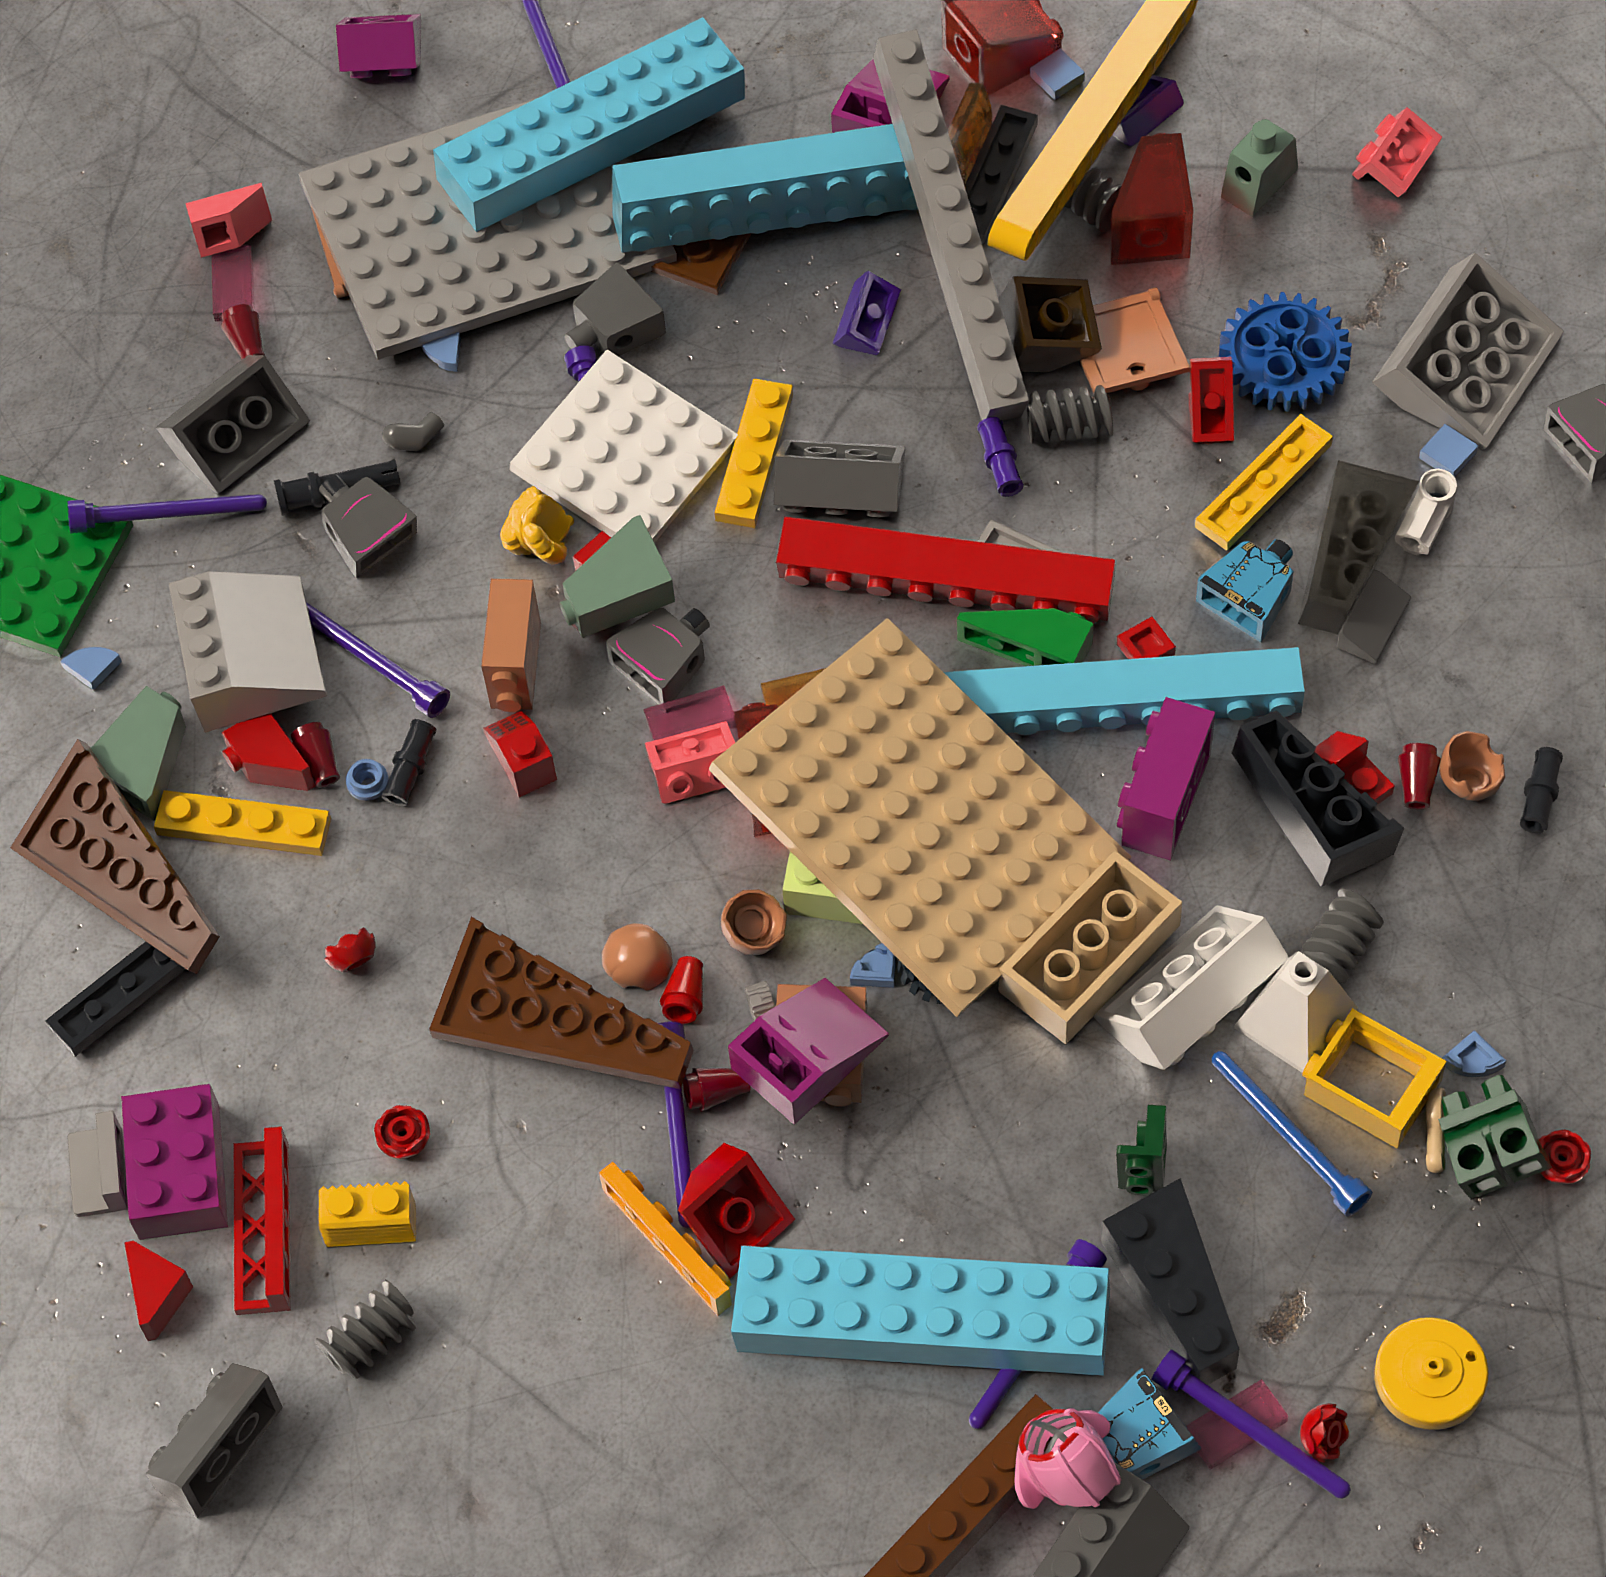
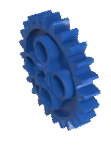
(1302, 376)

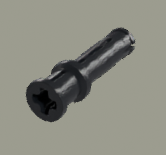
(306, 491)

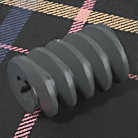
(1095, 199)
(1069, 413)
(1342, 933)
(368, 1331)

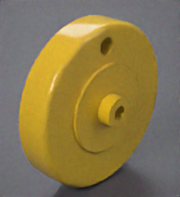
(1431, 1373)

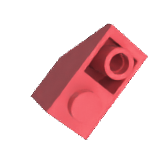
(228, 218)

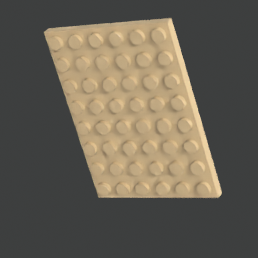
(916, 813)

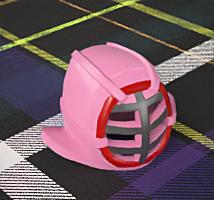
(1075, 1465)

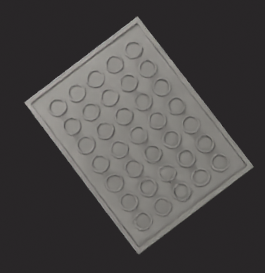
(422, 266)

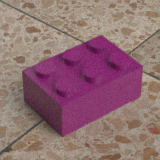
(1165, 778)
(174, 1162)

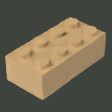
(1090, 947)

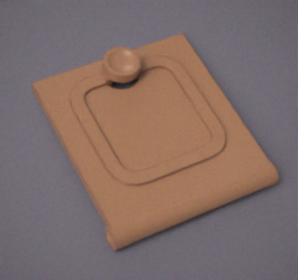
(1134, 334)

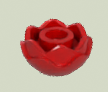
(351, 951)
(402, 1119)
(1573, 1149)
(1324, 1432)

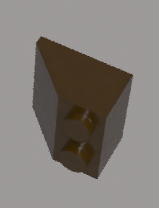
(1049, 321)

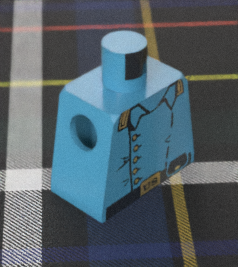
(1248, 586)
(1145, 1429)

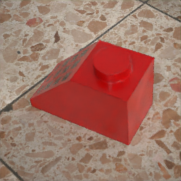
(522, 753)

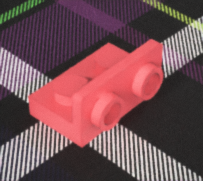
(1398, 151)
(684, 761)

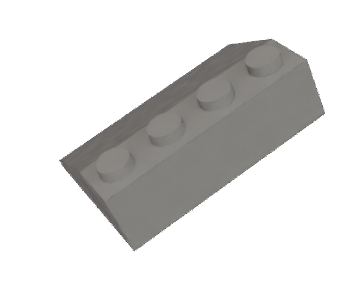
(1469, 352)
(245, 645)

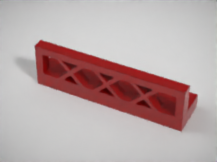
(275, 1219)

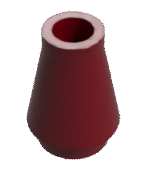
(243, 330)
(317, 750)
(1418, 774)
(712, 1086)

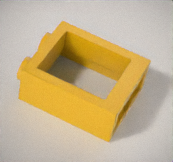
(1392, 1047)

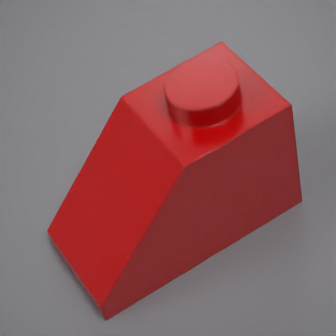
(266, 754)

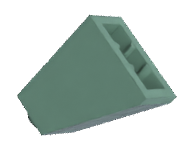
(618, 582)
(143, 749)

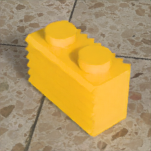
(367, 1214)

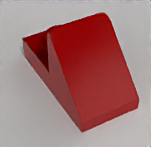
(1211, 399)
(1350, 756)

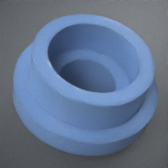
(364, 770)

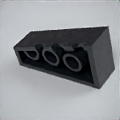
(1312, 802)
(1172, 1277)

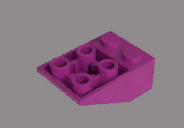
(864, 102)
(804, 1048)

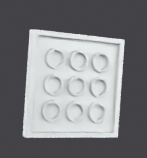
(623, 449)

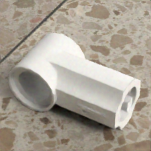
(1427, 512)

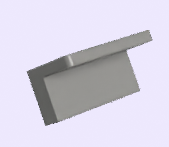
(98, 1168)

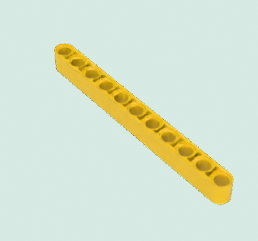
(1088, 127)

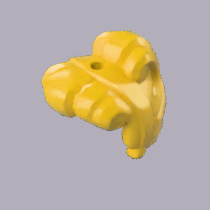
(536, 527)

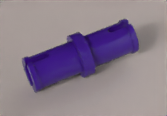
(1000, 456)

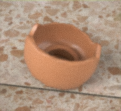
(1471, 766)
(753, 922)
(637, 957)

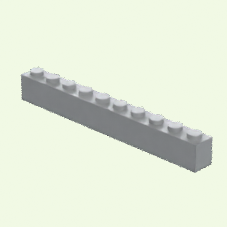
(950, 226)

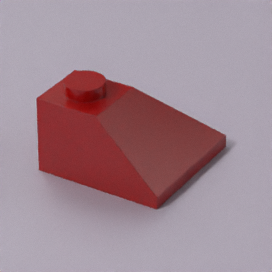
(732, 1206)

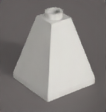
(1296, 1011)

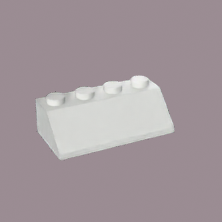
(1193, 986)

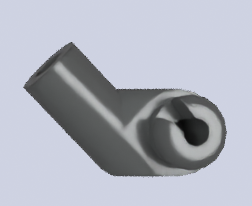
(410, 436)

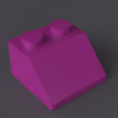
(379, 44)

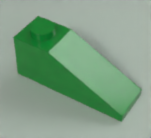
(1028, 635)

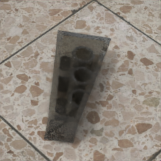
(1353, 533)

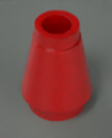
(684, 991)

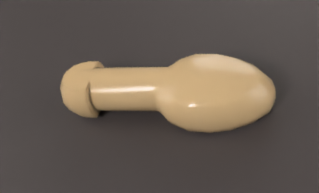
(1435, 1137)

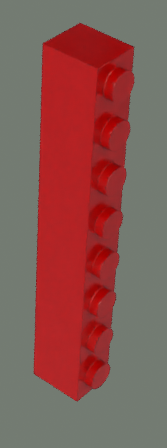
(943, 569)

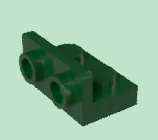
(1143, 1166)

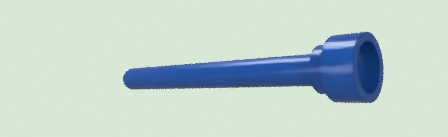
(1348, 1192)

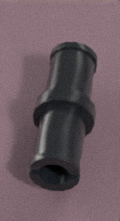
(409, 762)
(1541, 790)

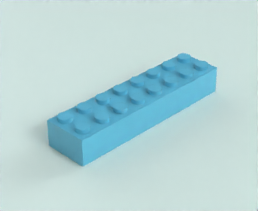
(589, 124)
(759, 188)
(922, 1310)

